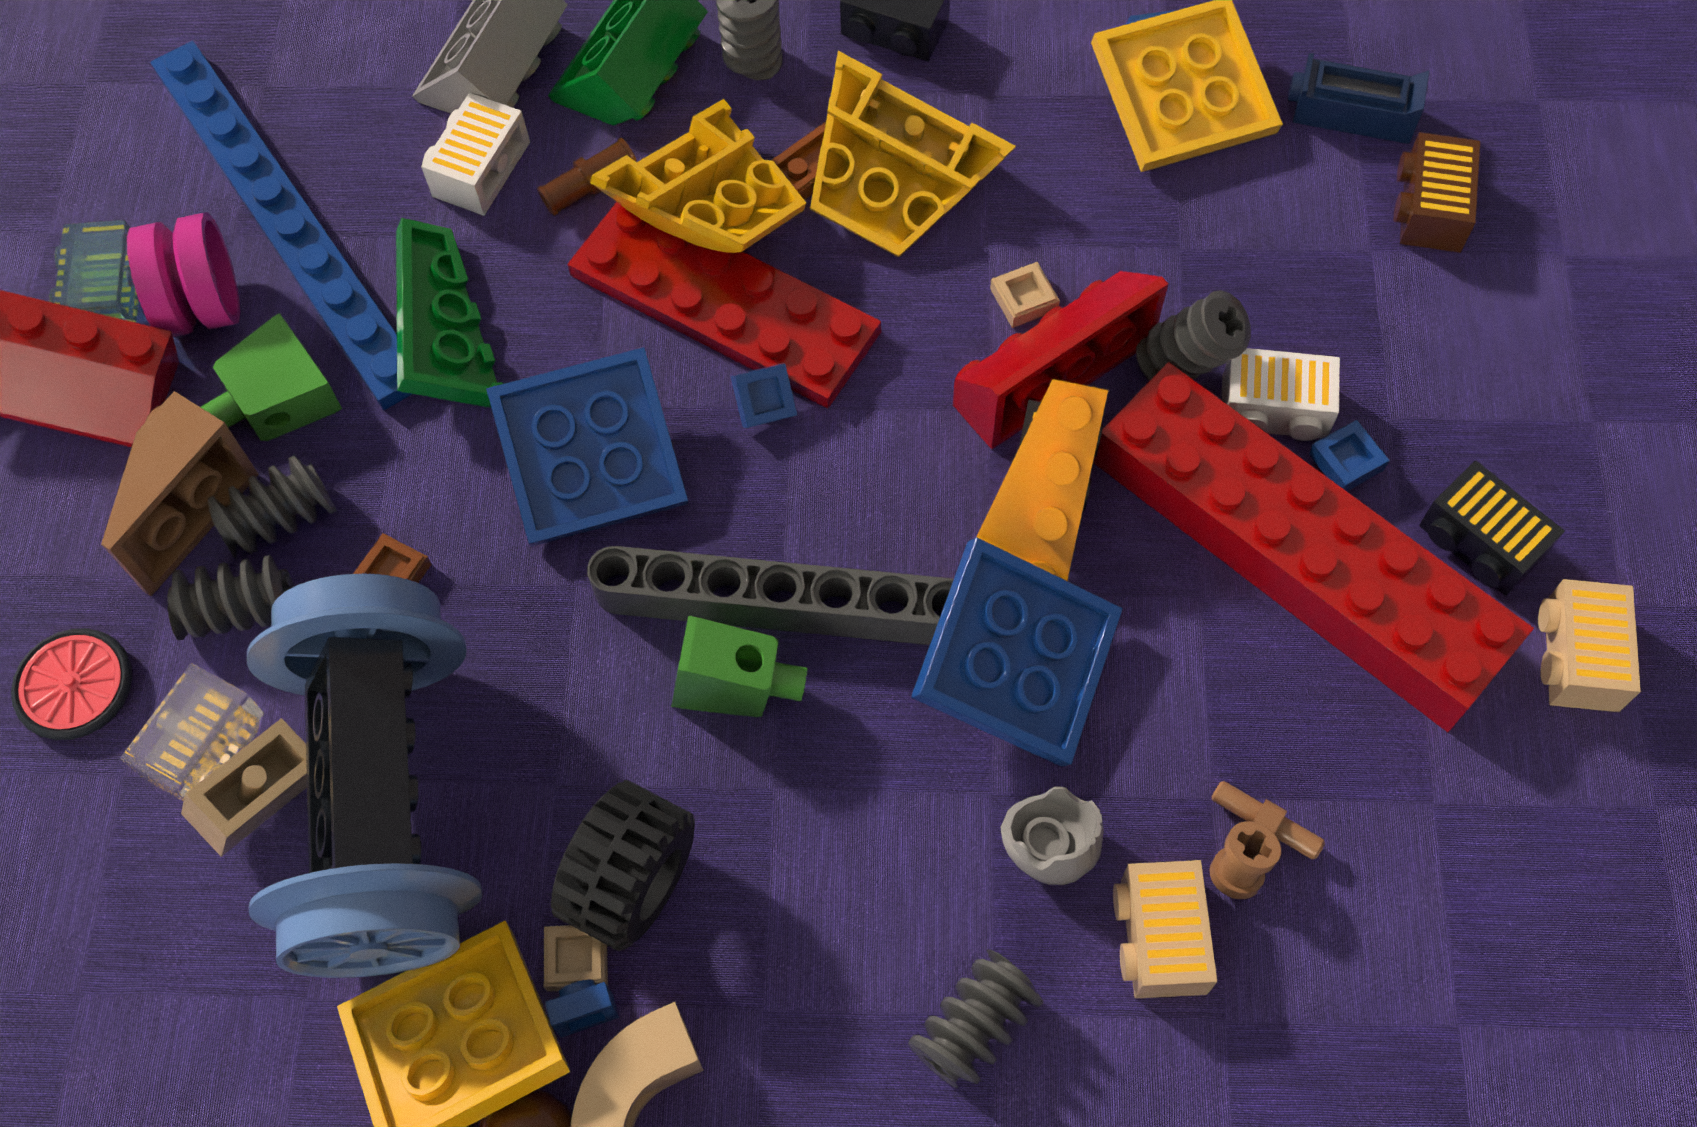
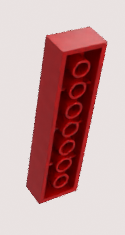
(1310, 546)

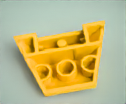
(893, 160)
(705, 186)

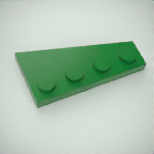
(436, 321)

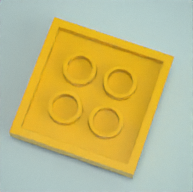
(1186, 83)
(453, 1037)

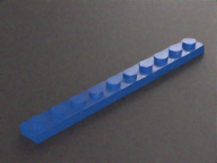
(284, 219)

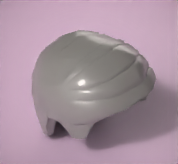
(1054, 836)

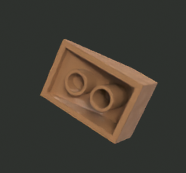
(164, 490)

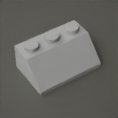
(490, 52)

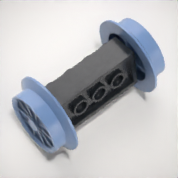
(355, 656)

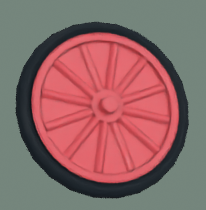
(71, 684)

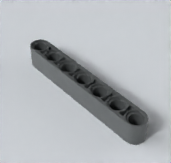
(756, 582)

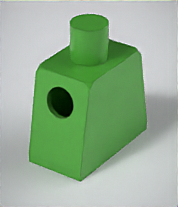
(271, 383)
(732, 670)

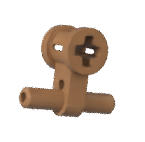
(1254, 845)

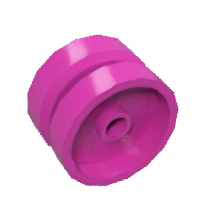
(183, 274)

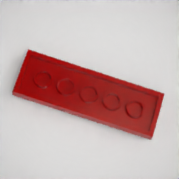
(728, 303)

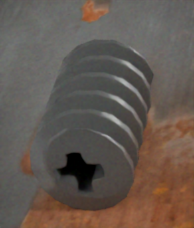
(751, 37)
(1197, 337)
(270, 506)
(227, 600)
(975, 1019)

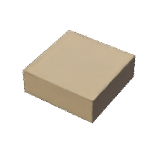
(1024, 294)
(572, 957)

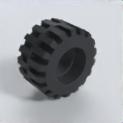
(622, 865)

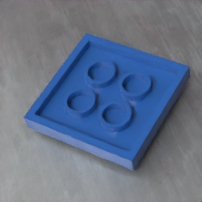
(587, 446)
(1017, 652)

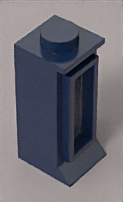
(1358, 99)

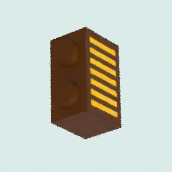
(1438, 192)

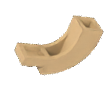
(635, 1068)

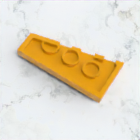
(1048, 480)

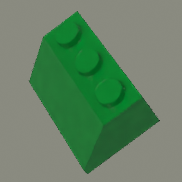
(628, 58)

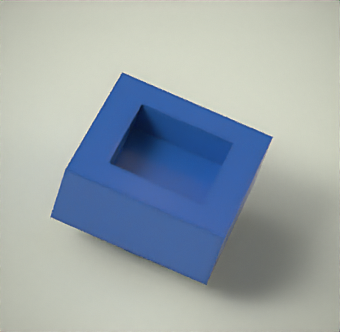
(763, 395)
(1349, 456)
(581, 1007)

